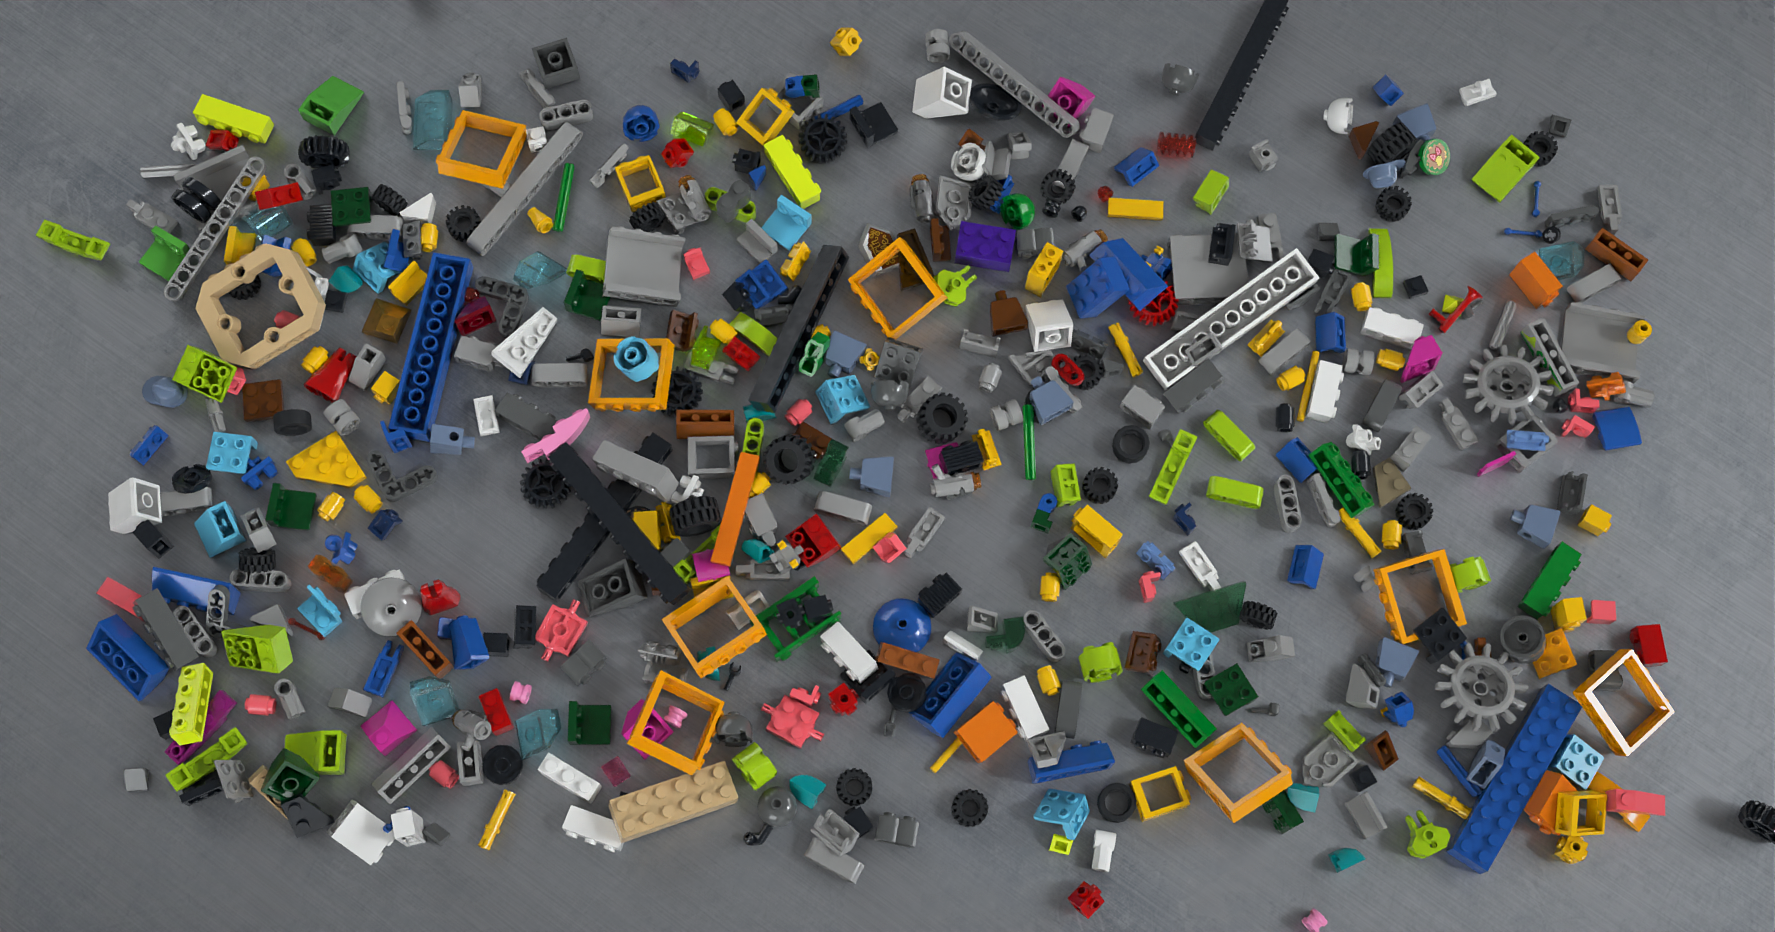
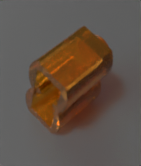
(330, 573)

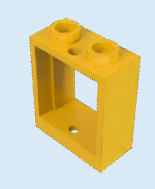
(779, 123)
(639, 164)
(1043, 268)
(1095, 530)
(1142, 805)
(1568, 813)

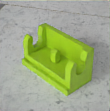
(1211, 191)
(1065, 484)
(1344, 731)

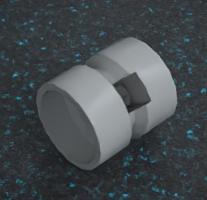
(937, 46)
(1358, 361)
(1006, 414)
(342, 417)

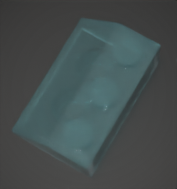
(432, 120)

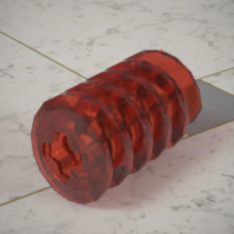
(1176, 144)

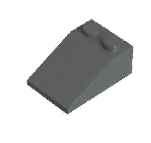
(612, 588)

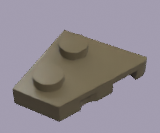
(1389, 482)

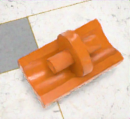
(1606, 386)

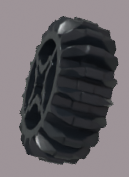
(816, 136)
(323, 152)
(684, 389)
(539, 487)
(1759, 819)

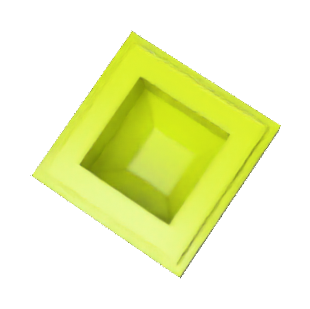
(1451, 303)
(1060, 844)

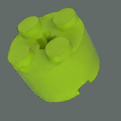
(1470, 574)
(1100, 662)
(755, 766)

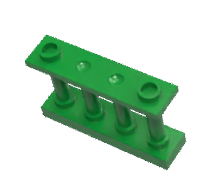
(808, 588)

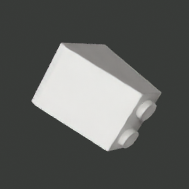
(942, 94)
(1049, 325)
(132, 504)
(361, 832)

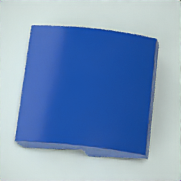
(763, 284)
(1617, 428)

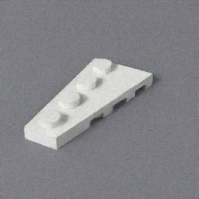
(523, 344)

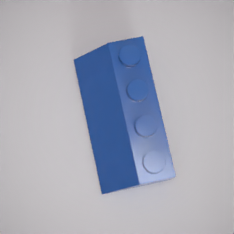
(1140, 277)
(190, 589)
(127, 656)
(951, 694)
(1074, 762)

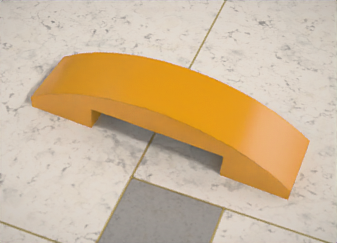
(1602, 784)

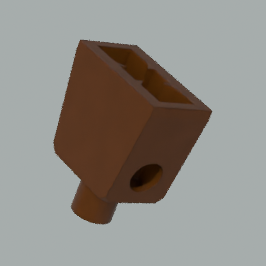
(1006, 315)

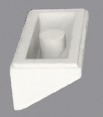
(756, 603)
(962, 646)

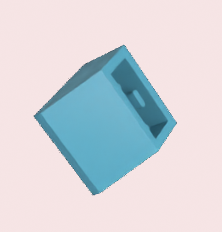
(219, 529)

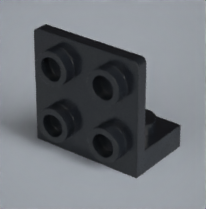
(873, 124)
(1439, 635)
(873, 684)
(202, 789)

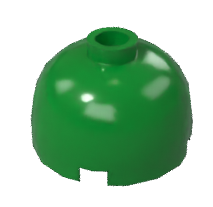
(1017, 210)

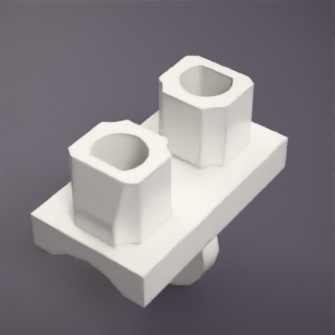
(1477, 92)
(184, 142)
(1363, 440)
(692, 488)

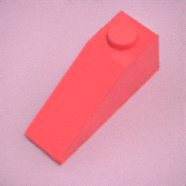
(119, 595)
(1635, 802)

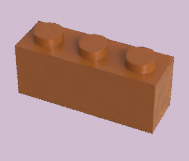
(1617, 253)
(704, 423)
(425, 650)
(907, 660)

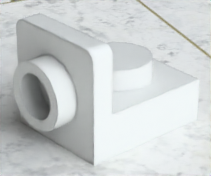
(536, 138)

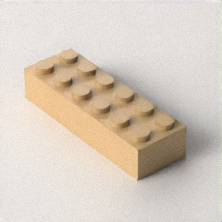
(672, 801)

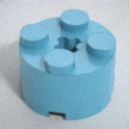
(636, 358)

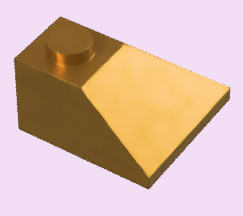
(386, 321)

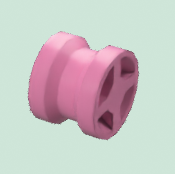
(520, 692)
(675, 717)
(1314, 921)

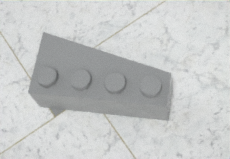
(636, 470)

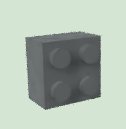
(556, 63)

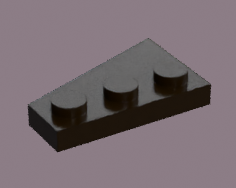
(907, 274)

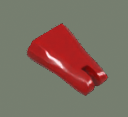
(331, 376)
(438, 597)

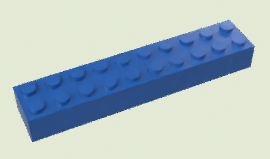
(431, 346)
(1512, 786)

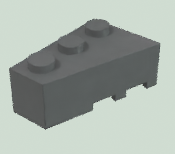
(1194, 386)

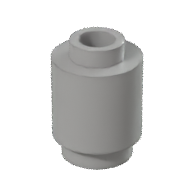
(989, 377)

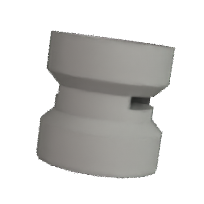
(1365, 578)

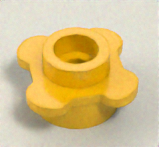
(874, 359)

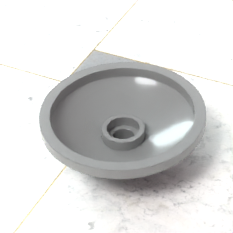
(386, 594)

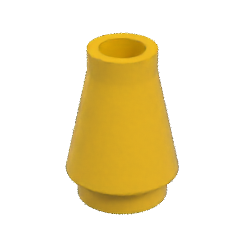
(540, 220)

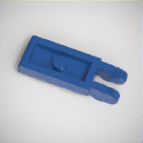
(383, 670)

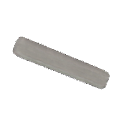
(164, 170)
(1502, 325)

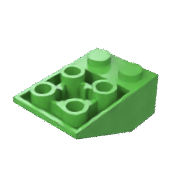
(330, 104)

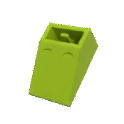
(1505, 168)
(205, 373)
(258, 648)
(320, 749)

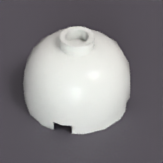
(1339, 115)
(968, 162)

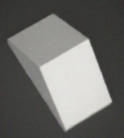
(420, 210)

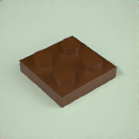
(262, 400)

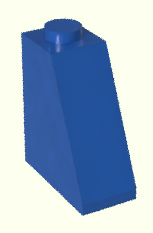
(467, 643)

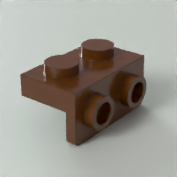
(682, 330)

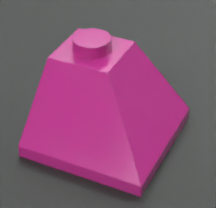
(1071, 97)
(1422, 358)
(388, 728)
(655, 729)

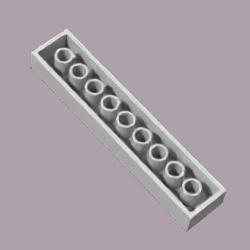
(1233, 316)

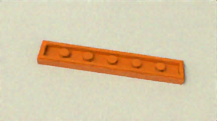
(735, 509)

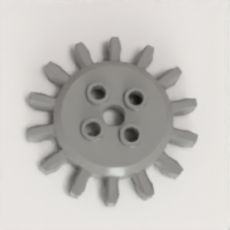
(1519, 375)
(1495, 679)

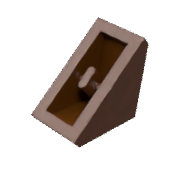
(1361, 137)
(1382, 750)

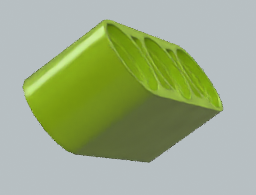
(716, 192)
(593, 268)
(1229, 435)
(754, 437)
(1234, 492)

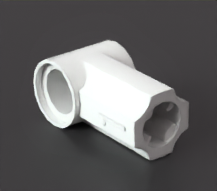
(1103, 846)

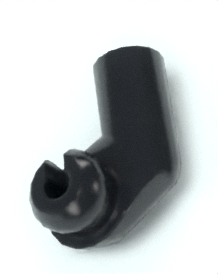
(791, 297)
(758, 838)

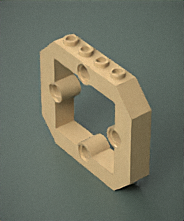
(221, 283)

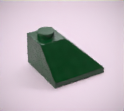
(289, 776)

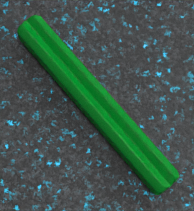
(563, 197)
(1029, 442)

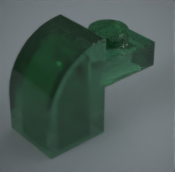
(831, 463)
(1012, 638)

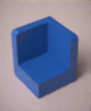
(1388, 90)

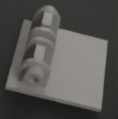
(676, 212)
(1254, 241)
(652, 648)
(233, 779)

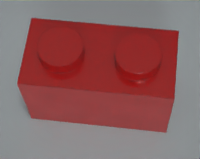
(278, 196)
(1649, 645)
(496, 712)

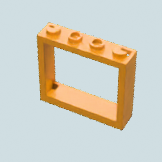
(475, 173)
(877, 315)
(605, 346)
(1446, 583)
(700, 604)
(688, 693)
(1602, 721)
(1254, 799)

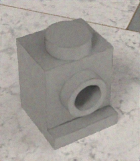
(1257, 156)

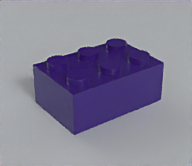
(985, 246)

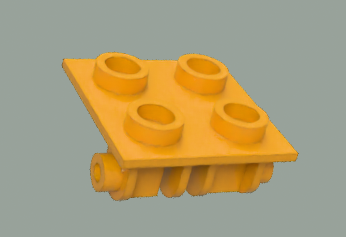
(1556, 655)

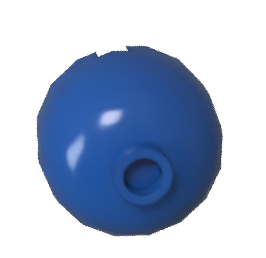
(640, 123)

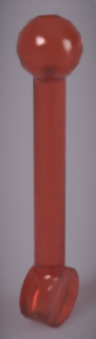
(292, 621)

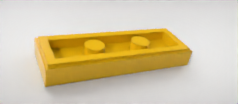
(1135, 209)
(864, 541)

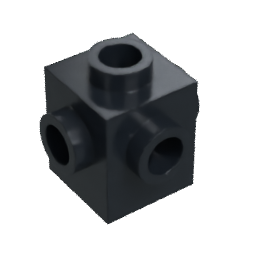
(790, 605)

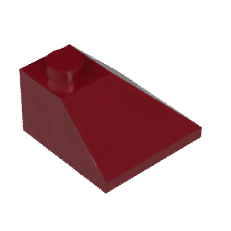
(475, 316)

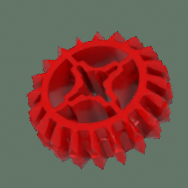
(1155, 308)

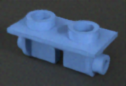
(1526, 440)
(1149, 554)

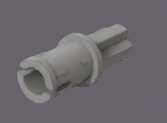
(215, 415)

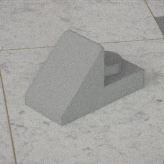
(1019, 145)

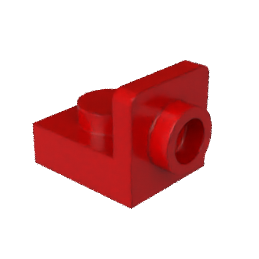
(221, 140)

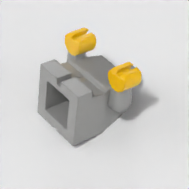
(786, 557)

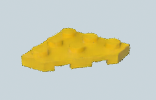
(327, 463)

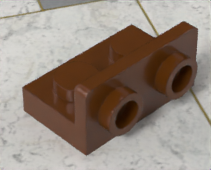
(940, 241)
(817, 439)
(1143, 652)

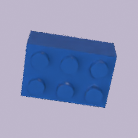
(1097, 287)

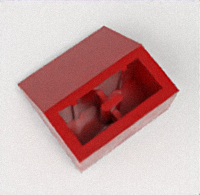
(815, 540)

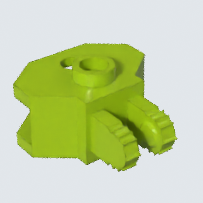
(954, 284)
(1425, 836)

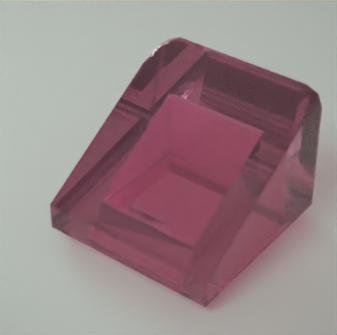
(616, 771)

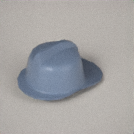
(1383, 174)
(164, 392)

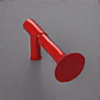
(1447, 323)

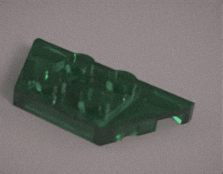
(1214, 608)

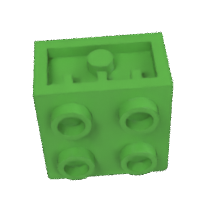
(164, 254)

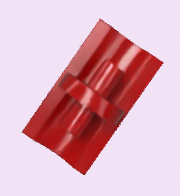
(741, 354)

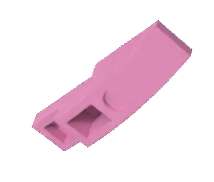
(565, 431)

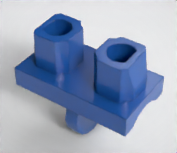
(266, 466)
(342, 549)

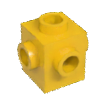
(846, 41)
(1567, 853)

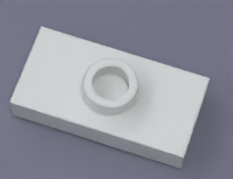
(486, 415)

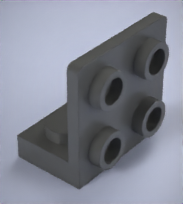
(898, 361)

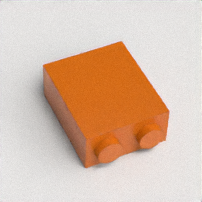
(1536, 280)
(986, 731)
(1543, 802)

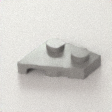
(1032, 364)
(1047, 748)

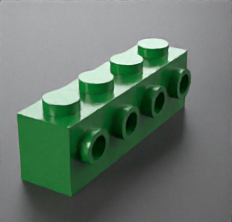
(1341, 479)
(1550, 580)
(1178, 709)

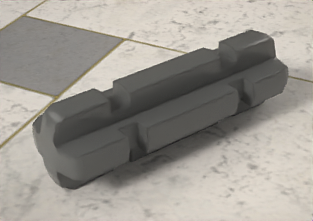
(1372, 670)

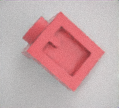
(696, 263)
(1582, 405)
(1578, 426)
(1147, 589)
(802, 696)

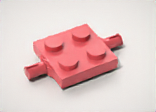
(560, 630)
(792, 721)

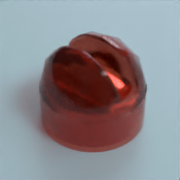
(1104, 193)
(471, 293)

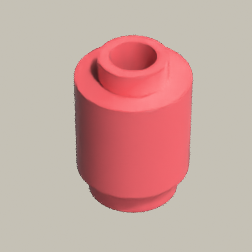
(284, 318)
(798, 412)
(260, 705)
(443, 774)

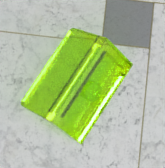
(691, 128)
(704, 350)

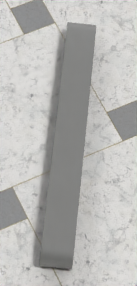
(1023, 84)
(524, 188)
(214, 239)

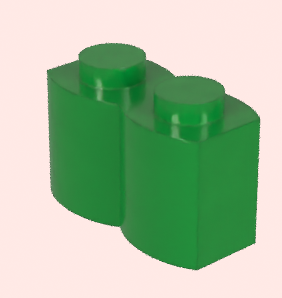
(814, 354)

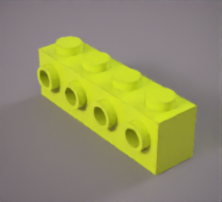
(233, 118)
(791, 171)
(191, 704)

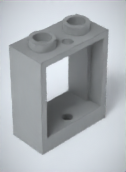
(797, 121)
(1519, 461)
(713, 473)

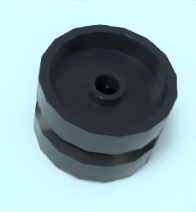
(196, 199)

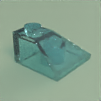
(269, 221)
(1563, 259)
(537, 270)
(433, 699)
(537, 731)

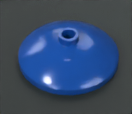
(913, 635)

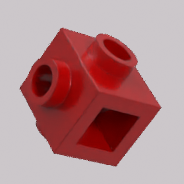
(677, 153)
(843, 693)
(1086, 899)

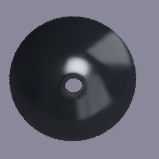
(994, 102)

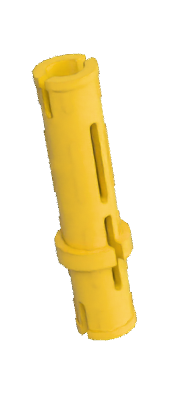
(1125, 349)
(1360, 534)
(1441, 797)
(496, 820)

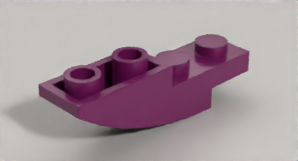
(216, 715)

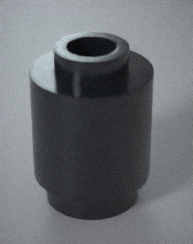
(1285, 417)
(1361, 464)

